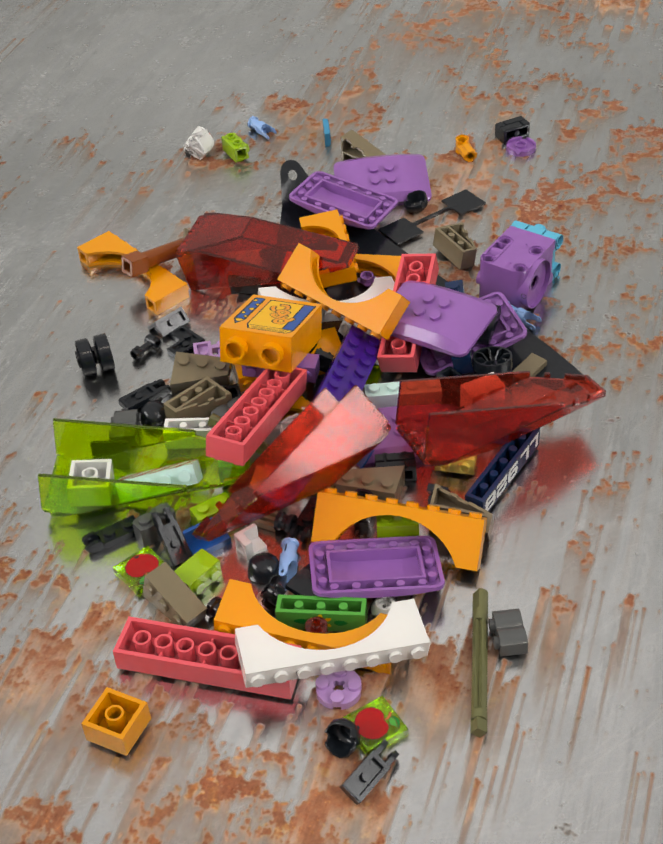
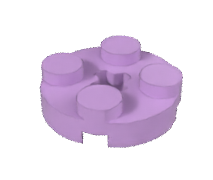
(339, 698)

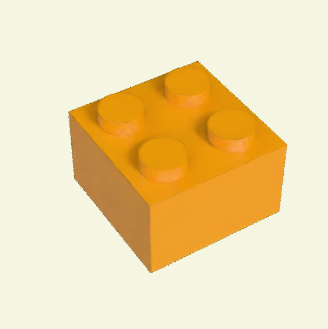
(116, 721)

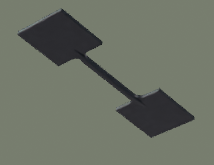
(404, 230)

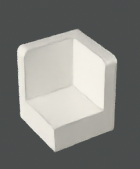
(249, 542)

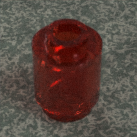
(316, 625)

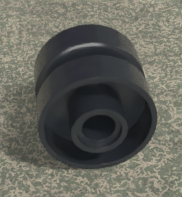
(89, 356)
(492, 359)

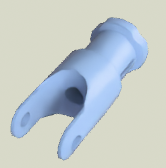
(260, 127)
(525, 315)
(288, 558)

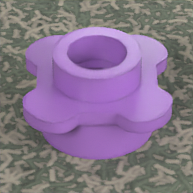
(366, 278)

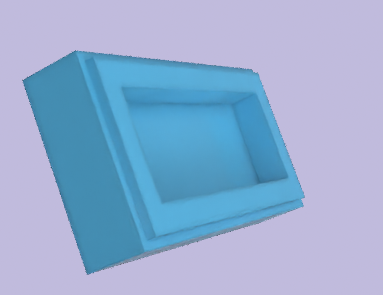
(326, 130)

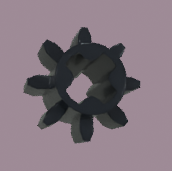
(270, 595)

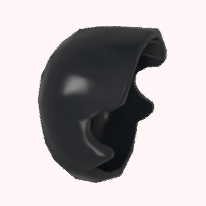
(416, 201)
(153, 413)
(263, 568)
(342, 737)

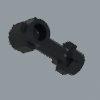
(149, 341)

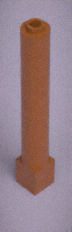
(139, 262)

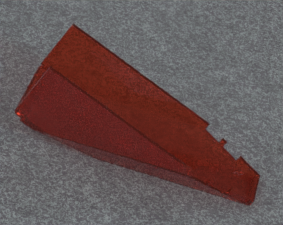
(251, 251)
(478, 413)
(301, 461)

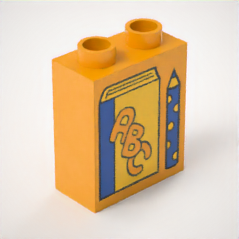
(270, 333)

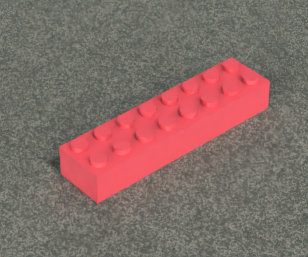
(395, 353)
(255, 415)
(187, 655)

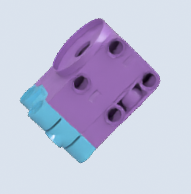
(520, 264)

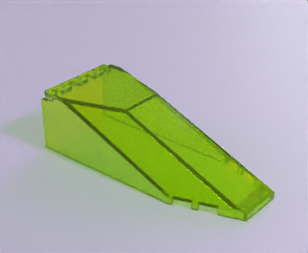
(132, 451)

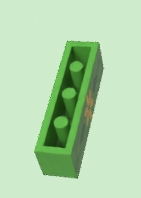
(340, 613)

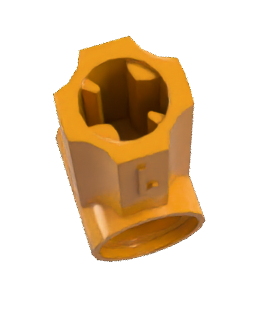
(464, 148)

